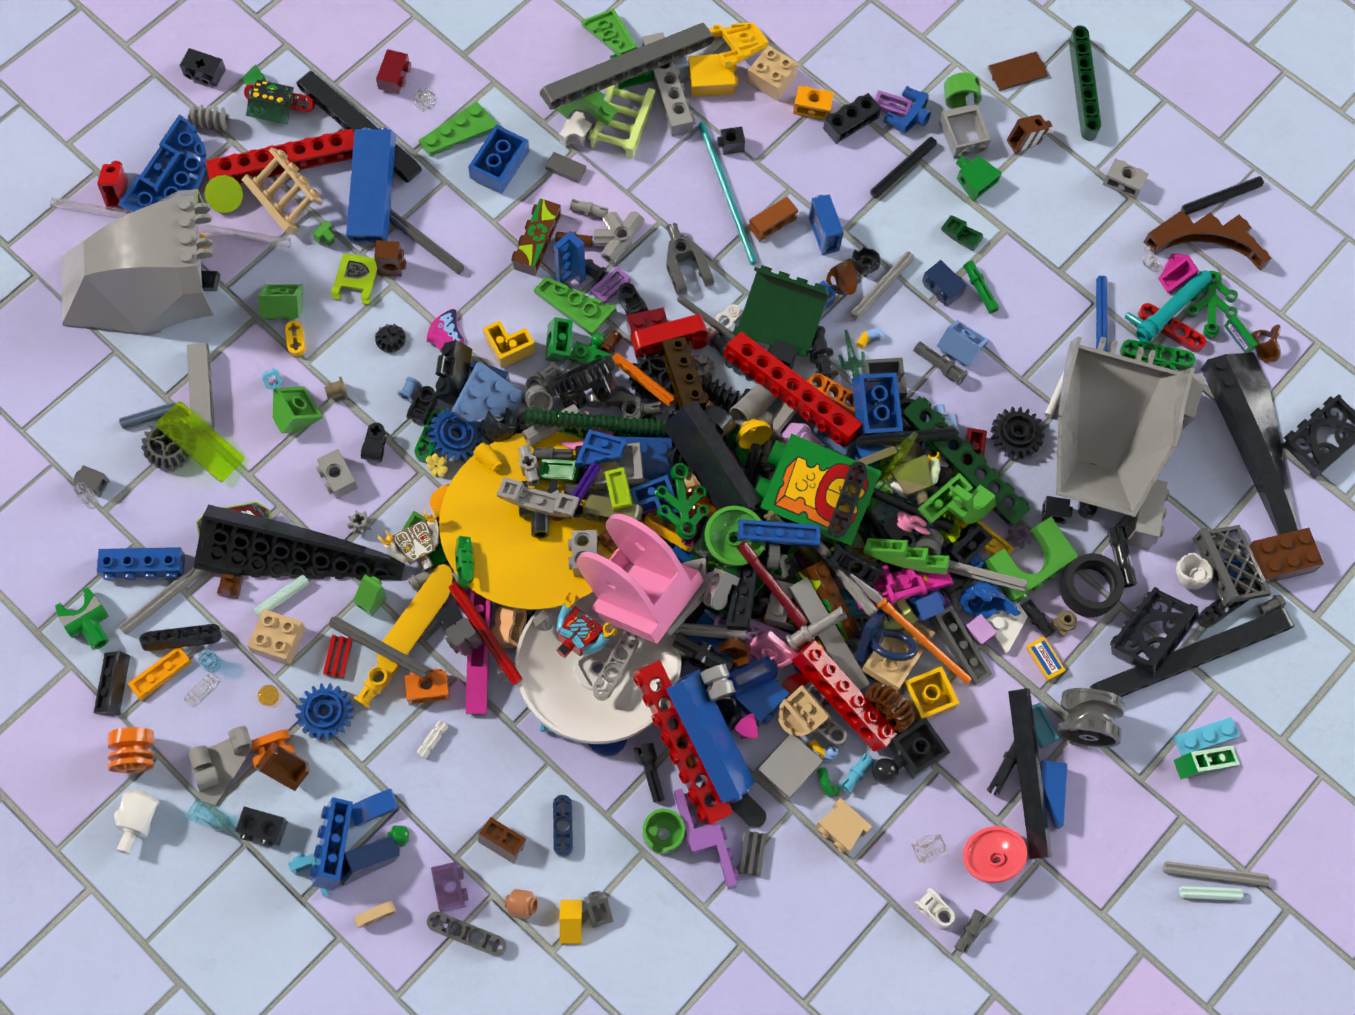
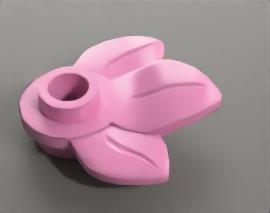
(912, 522)

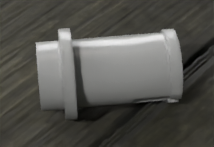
(418, 580)

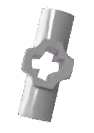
(529, 471)

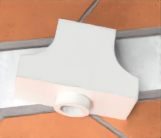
(575, 130)

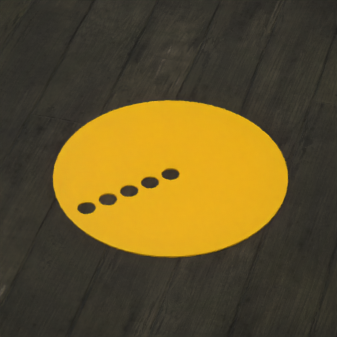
(507, 560)

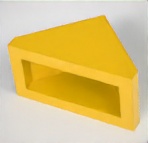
(571, 922)

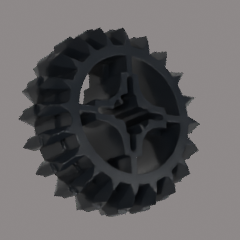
(651, 363)

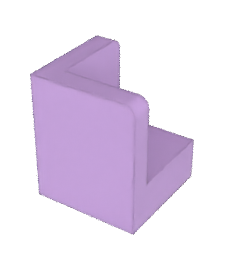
(980, 629)

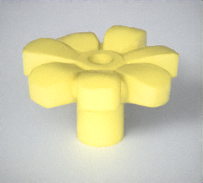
(437, 465)

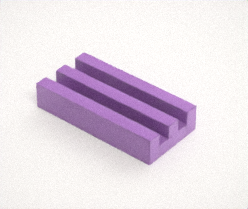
(891, 106)
(594, 291)

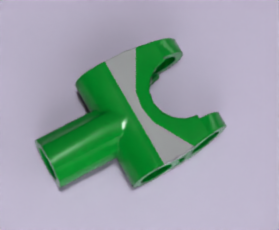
(85, 620)

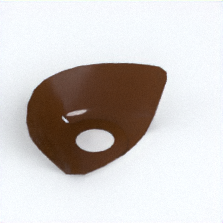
(845, 278)

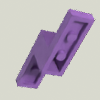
(706, 838)

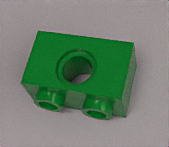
(559, 340)

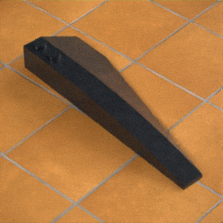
(1251, 419)
(261, 546)

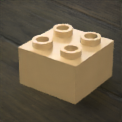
(772, 72)
(276, 637)

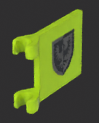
(355, 273)

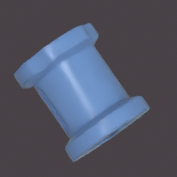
(409, 389)

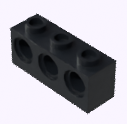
(848, 125)

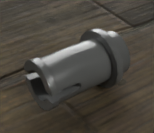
(1272, 605)

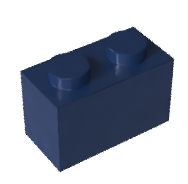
(944, 283)

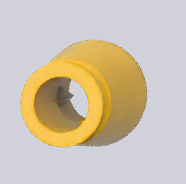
(486, 456)

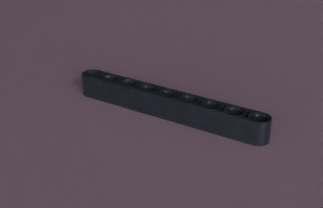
(351, 118)

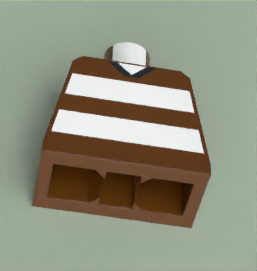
(1028, 133)

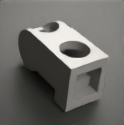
(718, 589)

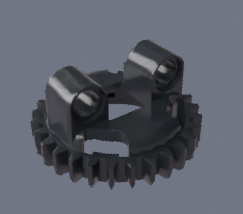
(594, 375)

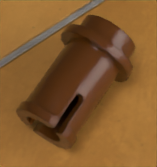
(612, 340)

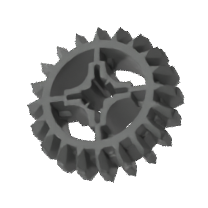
(171, 455)

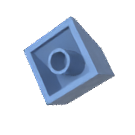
(962, 343)

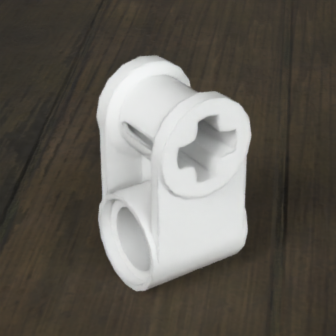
(934, 908)

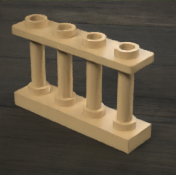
(266, 196)

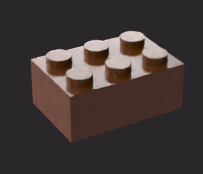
(1287, 555)

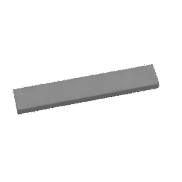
(831, 638)

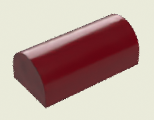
(978, 440)

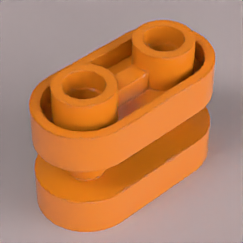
(262, 743)

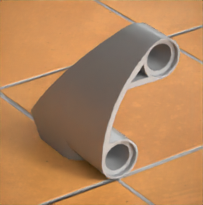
(219, 764)

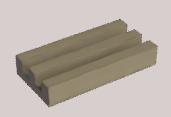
(878, 455)

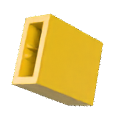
(710, 77)

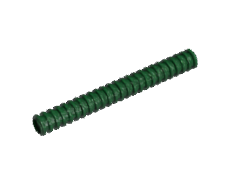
(595, 422)

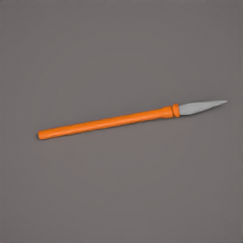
(888, 608)

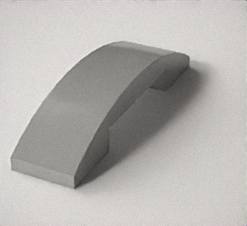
(536, 500)

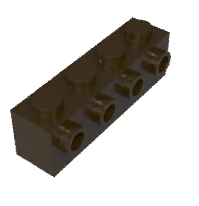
(683, 372)

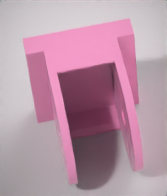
(642, 581)

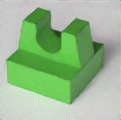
(324, 233)

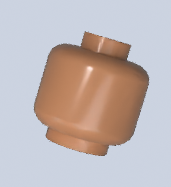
(521, 903)

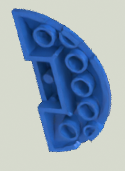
(173, 168)

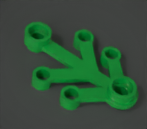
(1212, 301)
(682, 505)

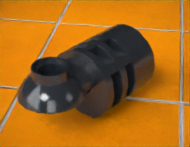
(722, 423)

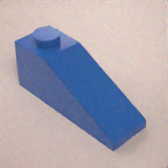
(1054, 789)

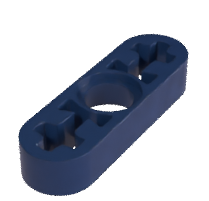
(557, 841)

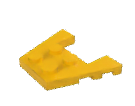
(743, 39)

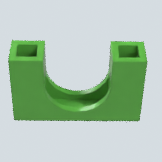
(1056, 552)

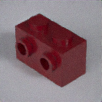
(393, 71)

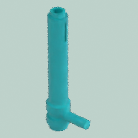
(1154, 323)

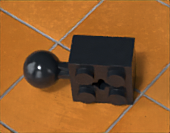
(915, 762)

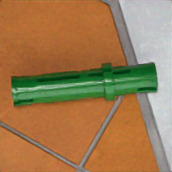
(978, 281)

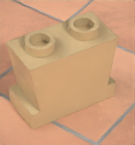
(843, 826)

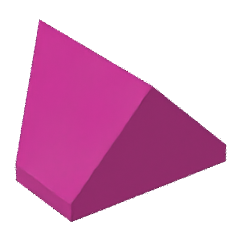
(1177, 272)

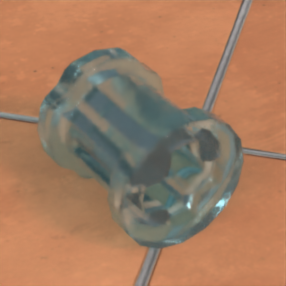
(206, 665)

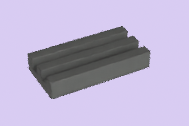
(755, 835)

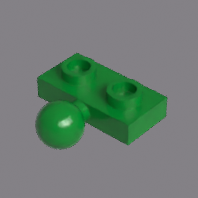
(584, 353)

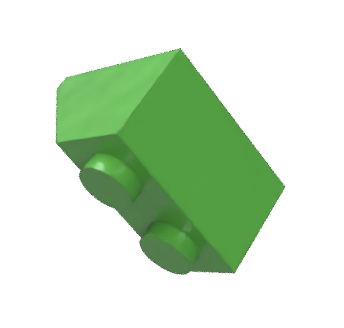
(280, 301)

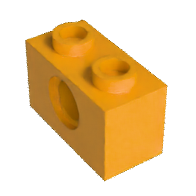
(818, 109)

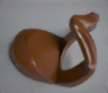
(1270, 350)

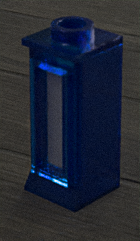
(753, 675)

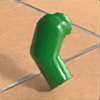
(825, 783)

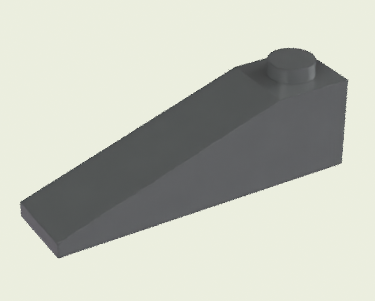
(961, 645)

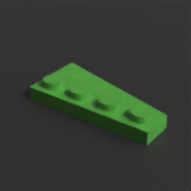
(610, 31)
(459, 129)
(582, 309)

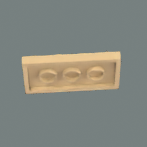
(891, 671)

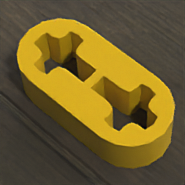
(290, 338)

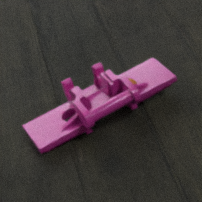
(909, 583)

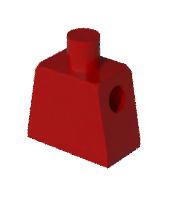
(112, 177)

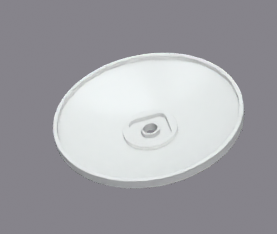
(562, 688)

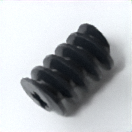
(719, 393)

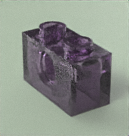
(441, 876)

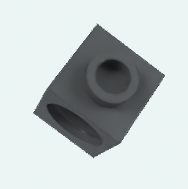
(92, 479)

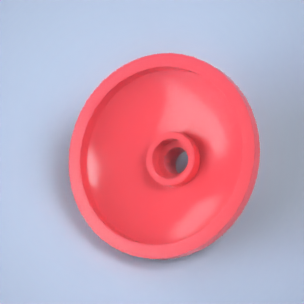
(995, 845)

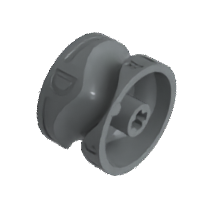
(1091, 717)

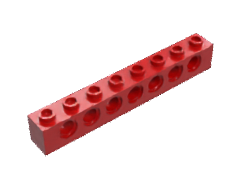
(308, 146)
(792, 389)
(656, 672)

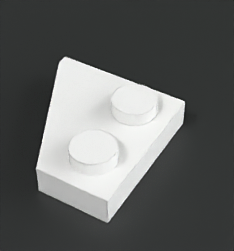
(1007, 627)

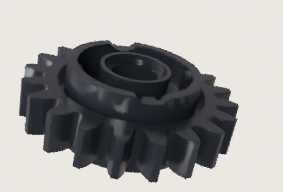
(1004, 433)

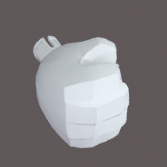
(134, 817)

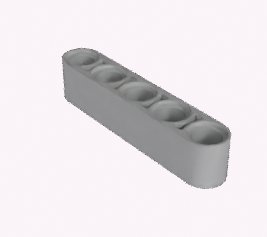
(200, 382)

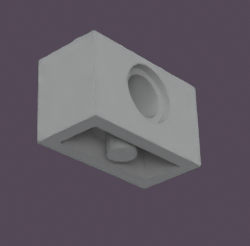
(1128, 186)
(333, 463)

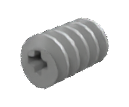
(209, 118)

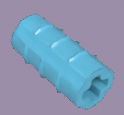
(275, 384)

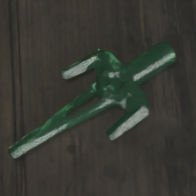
(852, 363)

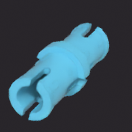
(857, 773)

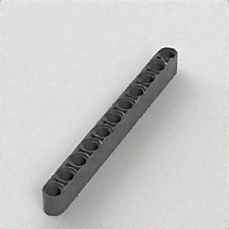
(626, 66)

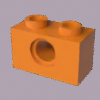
(438, 692)

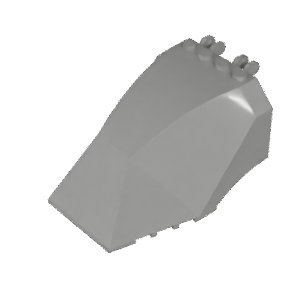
(140, 269)
(1121, 419)

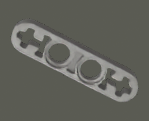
(614, 662)

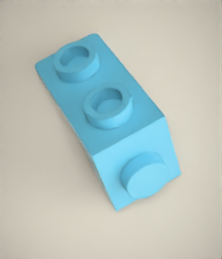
(303, 863)

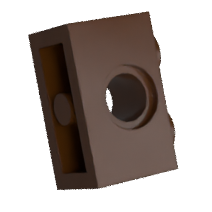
(389, 258)

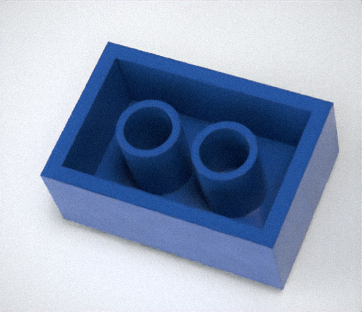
(498, 159)
(877, 403)

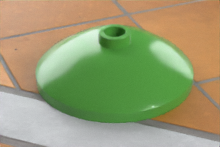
(721, 528)

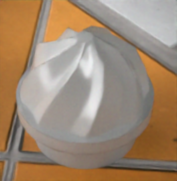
(543, 621)

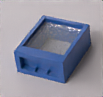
(825, 224)

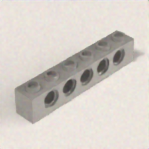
(676, 123)

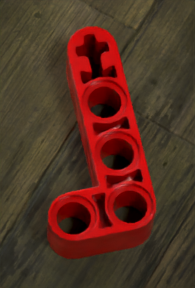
(650, 339)

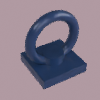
(874, 635)

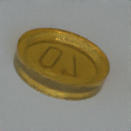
(268, 695)

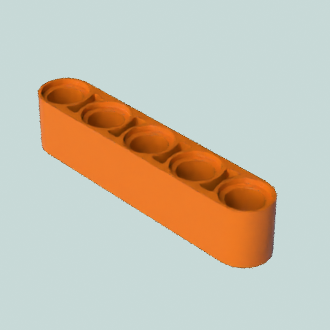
(840, 393)

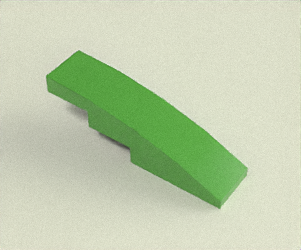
(899, 554)

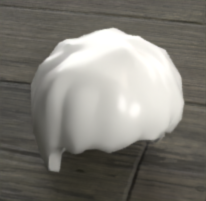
(1194, 571)

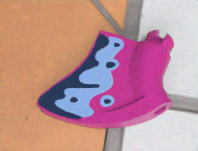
(444, 329)

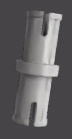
(588, 208)

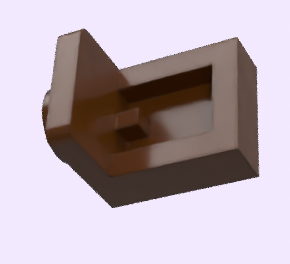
(738, 650)

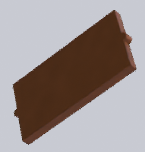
(1017, 71)

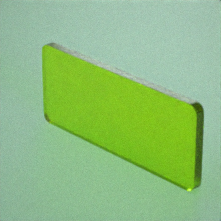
(200, 441)
(891, 462)

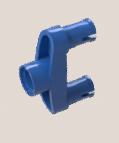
(916, 114)

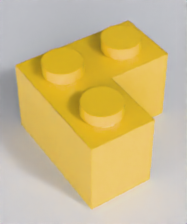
(508, 348)

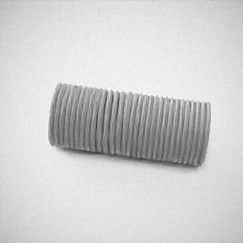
(752, 404)

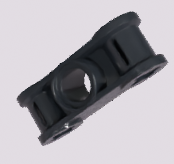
(843, 558)

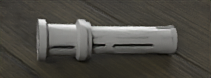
(807, 633)

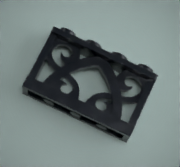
(1322, 459)
(1140, 617)

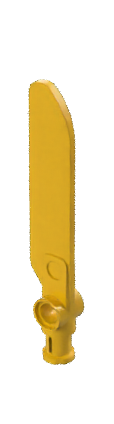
(409, 629)

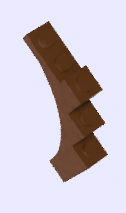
(1208, 229)

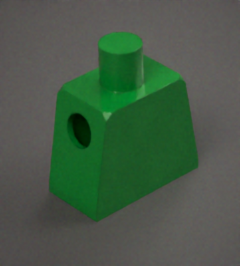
(977, 176)

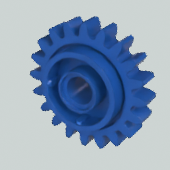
(449, 445)
(327, 724)

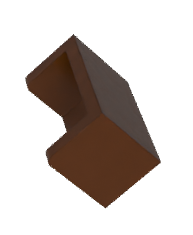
(284, 766)

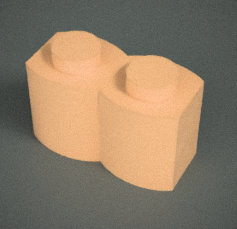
(509, 625)

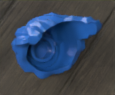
(986, 600)

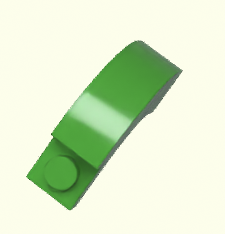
(592, 104)
(971, 506)

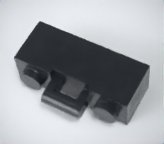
(452, 371)

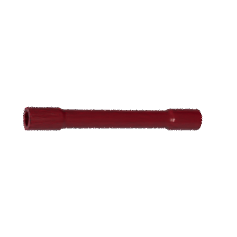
(752, 558)

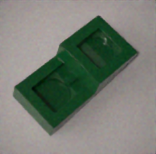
(959, 232)

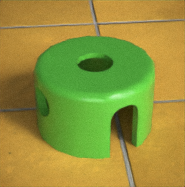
(959, 87)
(663, 819)

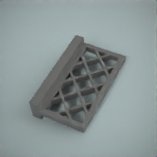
(1221, 579)

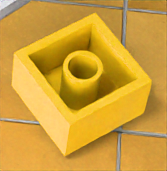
(930, 694)

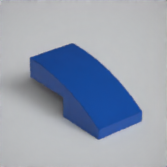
(373, 807)

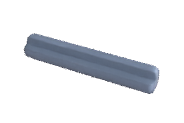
(145, 416)

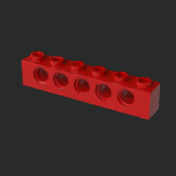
(844, 696)

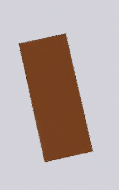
(773, 219)

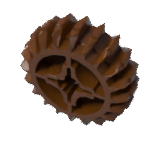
(891, 706)

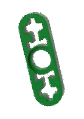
(420, 446)

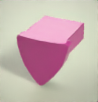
(746, 727)

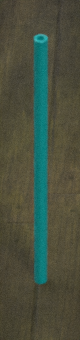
(727, 193)

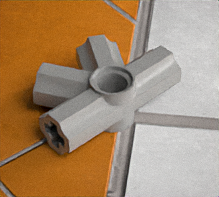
(615, 230)

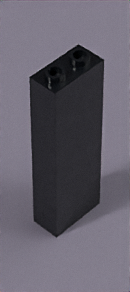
(710, 459)

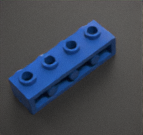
(140, 563)
(332, 843)

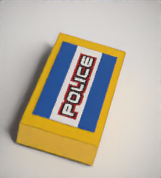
(1045, 658)

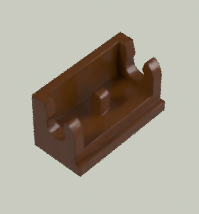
(501, 840)

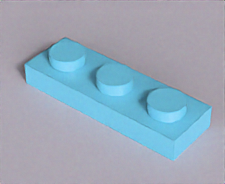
(1206, 736)

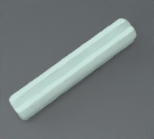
(282, 595)
(1210, 893)

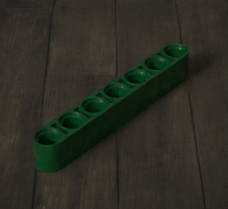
(1084, 83)

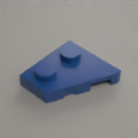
(600, 449)

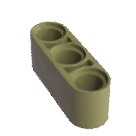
(600, 509)

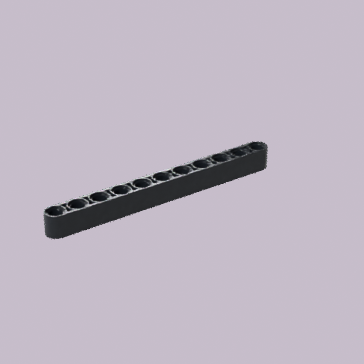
(1200, 653)

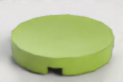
(224, 194)

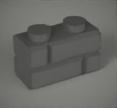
(463, 637)

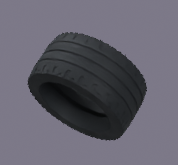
(1106, 568)

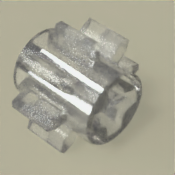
(425, 99)

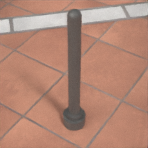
(707, 318)

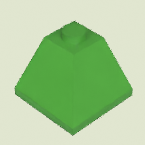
(294, 409)

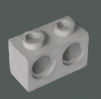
(578, 537)

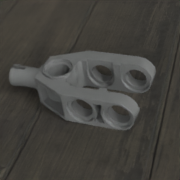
(674, 256)
(628, 403)

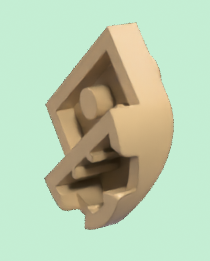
(801, 713)

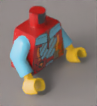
(579, 631)

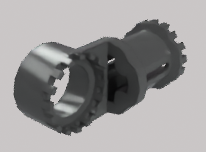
(544, 376)

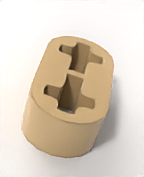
(374, 914)

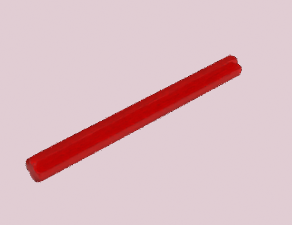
(485, 633)

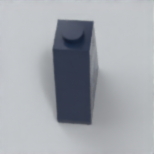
(368, 859)

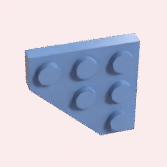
(485, 393)

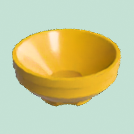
(753, 432)

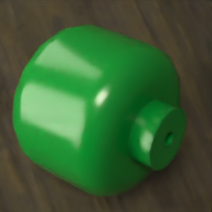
(399, 834)

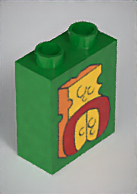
(809, 485)

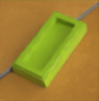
(618, 489)

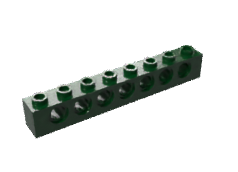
(978, 462)

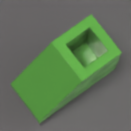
(370, 595)

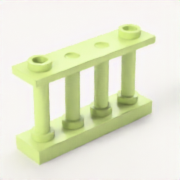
(635, 130)

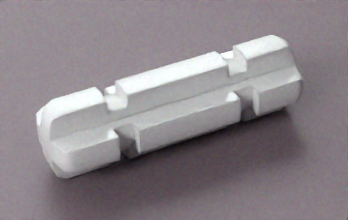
(432, 739)

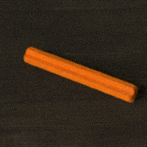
(643, 379)

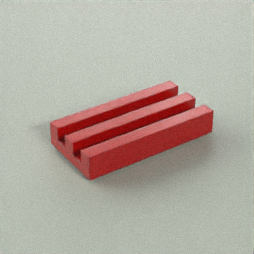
(341, 640)

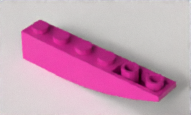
(478, 663)

